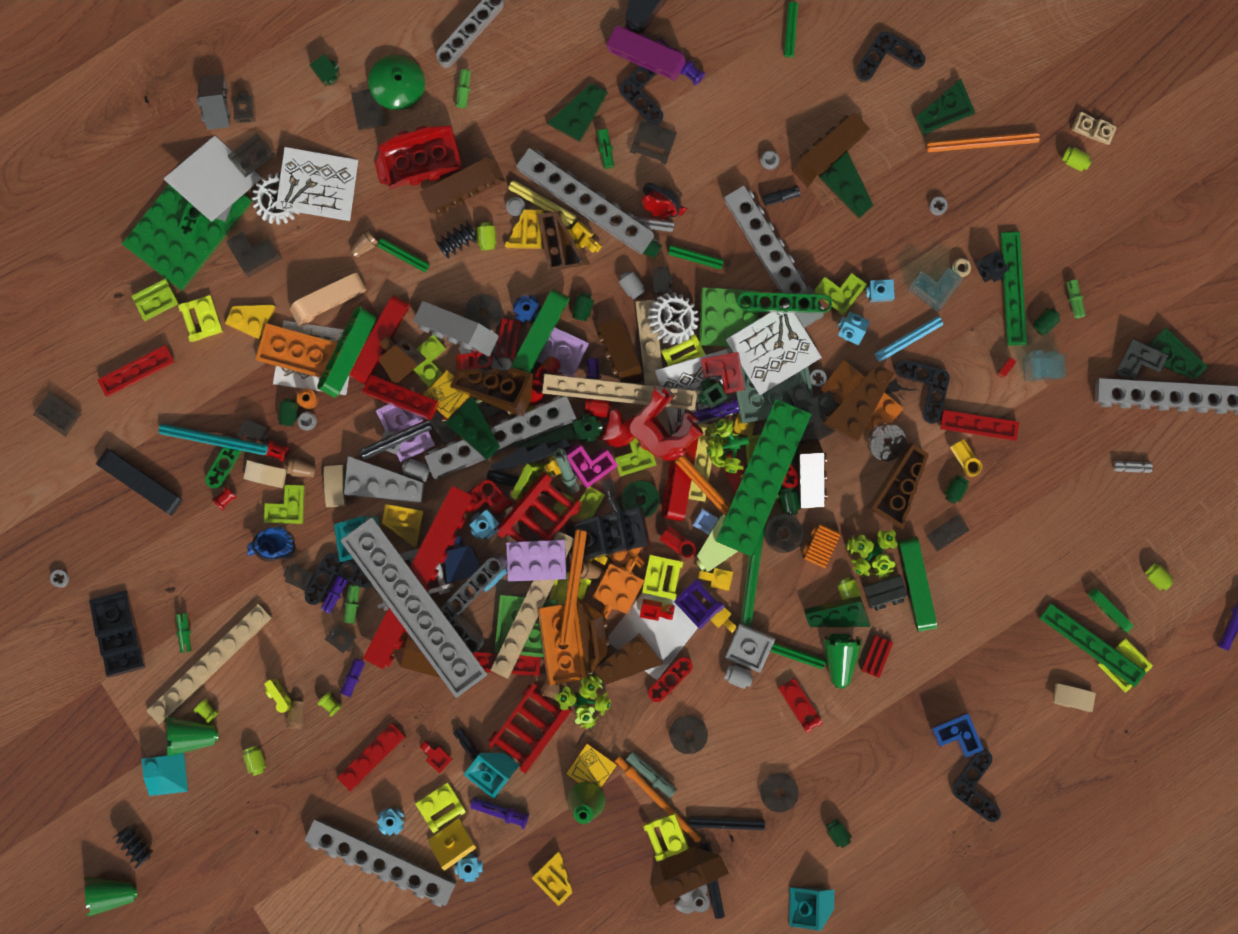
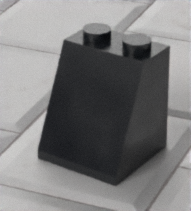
(641, 13)

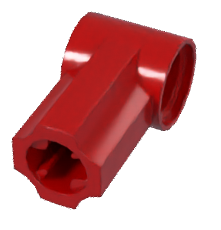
(676, 542)

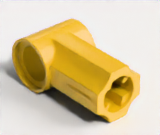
(965, 456)

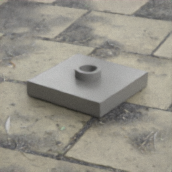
(750, 647)

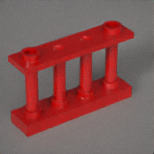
(531, 498)
(536, 744)

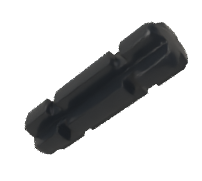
(466, 743)

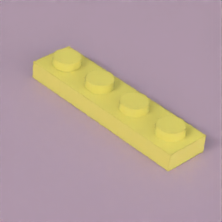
(702, 464)

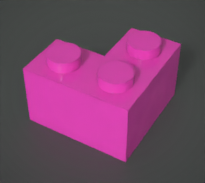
(590, 468)

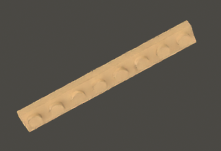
(650, 352)
(613, 391)
(525, 619)
(209, 664)

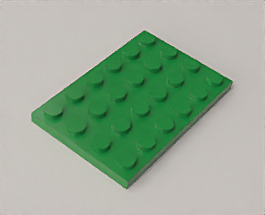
(168, 252)

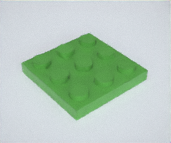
(721, 315)
(508, 610)

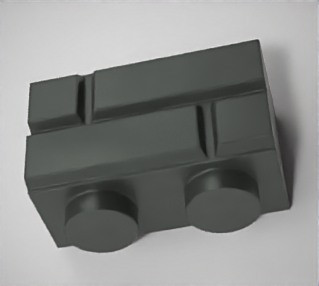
(884, 592)

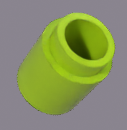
(1076, 159)
(486, 236)
(1159, 576)
(848, 588)
(254, 760)

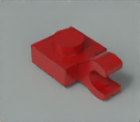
(654, 609)
(437, 757)

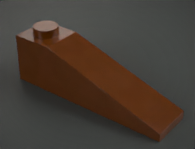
(501, 388)

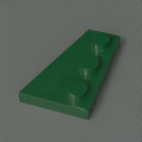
(946, 110)
(579, 113)
(847, 186)
(1180, 357)
(473, 429)
(554, 436)
(839, 614)

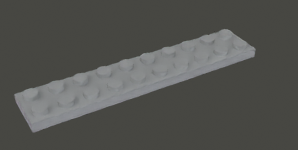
(414, 607)

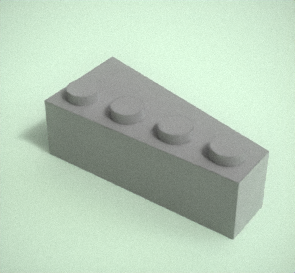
(455, 328)
(375, 482)

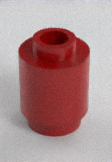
(598, 408)

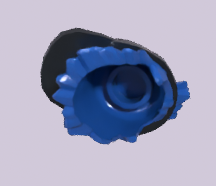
(272, 545)

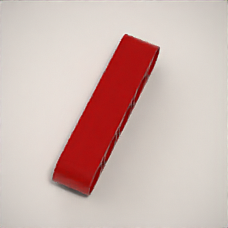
(386, 326)
(678, 486)

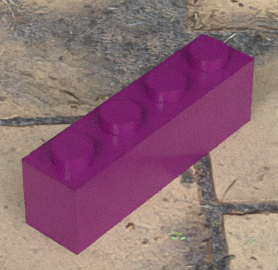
(646, 53)

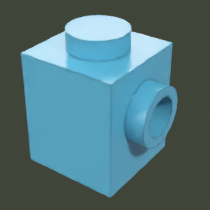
(880, 290)

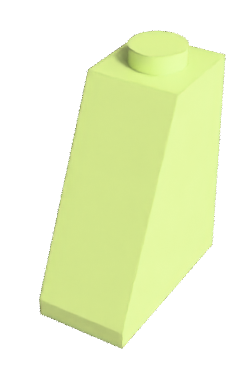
(712, 552)

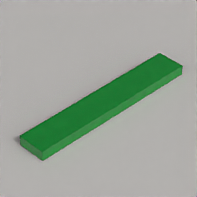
(1013, 289)
(1092, 645)

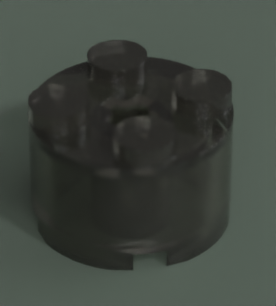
(793, 529)

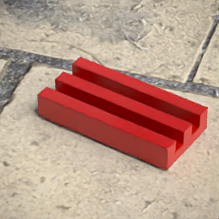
(511, 323)
(883, 641)

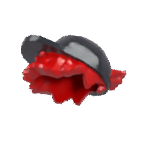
(662, 201)

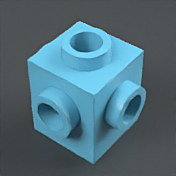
(853, 328)
(491, 525)
(397, 817)
(474, 862)

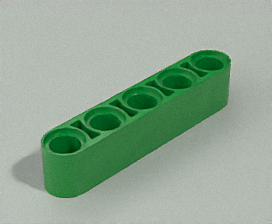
(792, 308)
(540, 331)
(346, 352)
(917, 584)

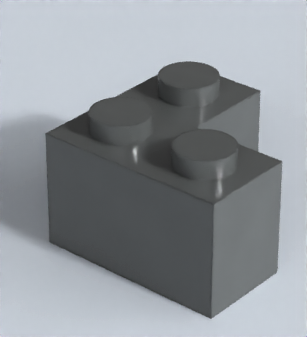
(213, 101)

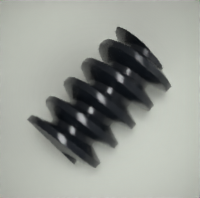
(456, 240)
(133, 845)

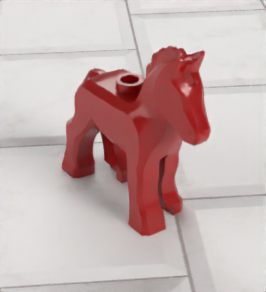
(650, 431)

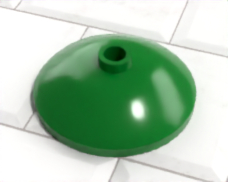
(394, 93)

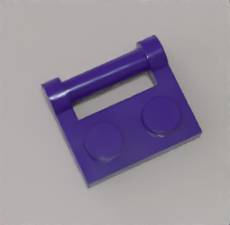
(694, 608)

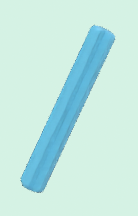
(909, 339)

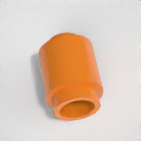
(311, 403)

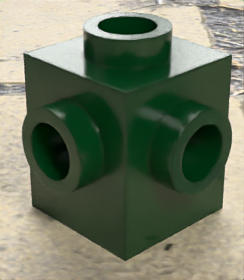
(717, 393)
(582, 434)

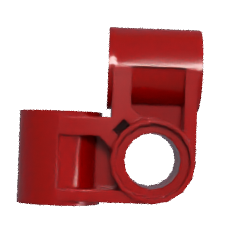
(471, 361)
(550, 366)
(496, 500)

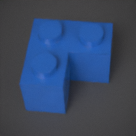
(959, 729)

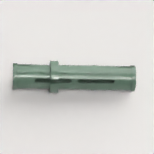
(568, 475)
(651, 774)

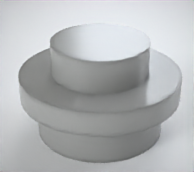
(769, 160)
(515, 206)
(307, 421)

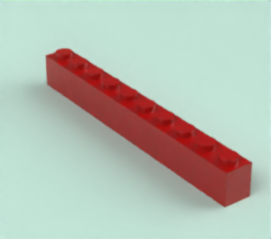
(425, 569)

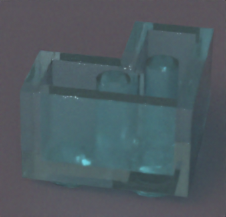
(935, 293)
(1044, 366)

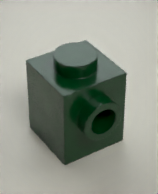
(326, 70)

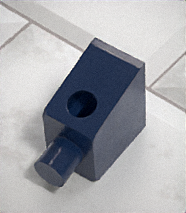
(461, 562)

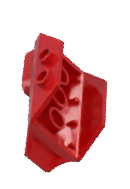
(418, 156)

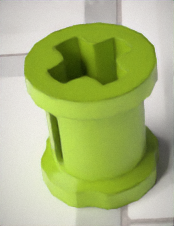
(330, 704)
(206, 711)

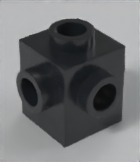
(991, 267)

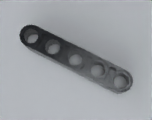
(139, 481)

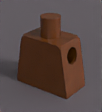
(399, 358)

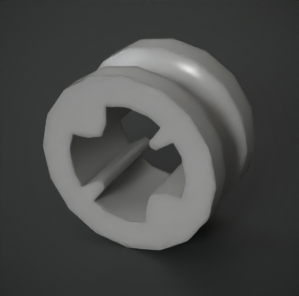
(935, 211)
(822, 375)
(62, 573)

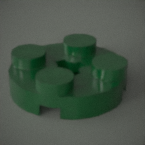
(641, 488)

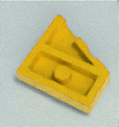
(527, 231)
(250, 319)
(403, 522)
(554, 879)

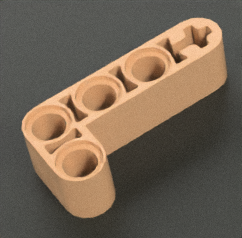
(308, 307)

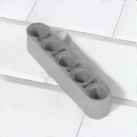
(468, 38)

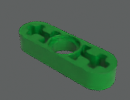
(184, 223)
(222, 478)
(1110, 610)

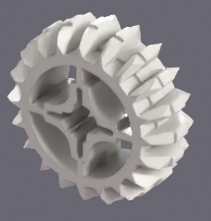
(264, 189)
(668, 312)

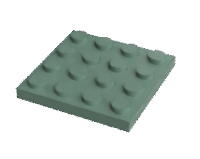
(758, 407)

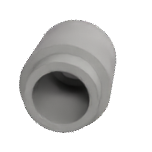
(631, 284)
(416, 470)
(738, 676)

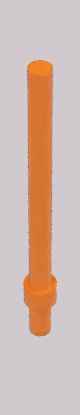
(631, 772)

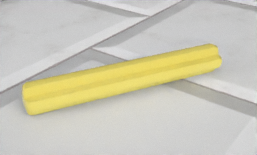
(540, 201)

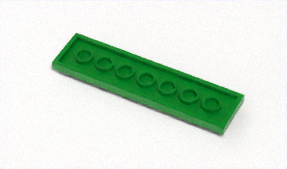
(763, 477)

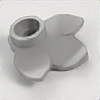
(688, 902)

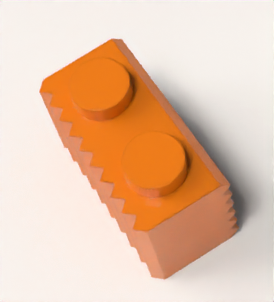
(821, 546)

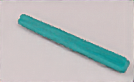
(213, 439)

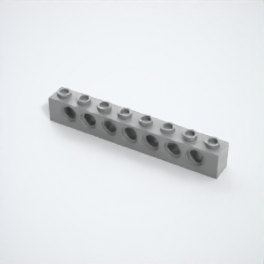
(743, 196)
(637, 242)
(1104, 396)
(565, 416)
(391, 860)

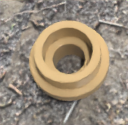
(961, 261)

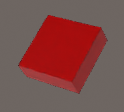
(1005, 369)

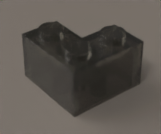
(253, 258)

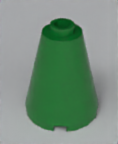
(842, 657)
(188, 736)
(585, 801)
(107, 894)

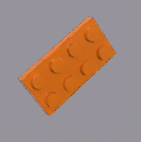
(294, 350)
(845, 380)
(562, 661)

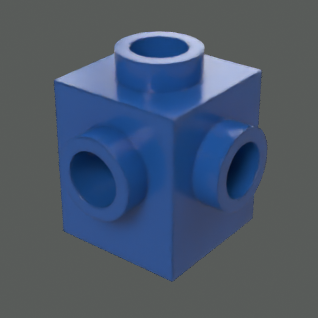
(529, 315)

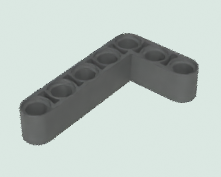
(466, 598)

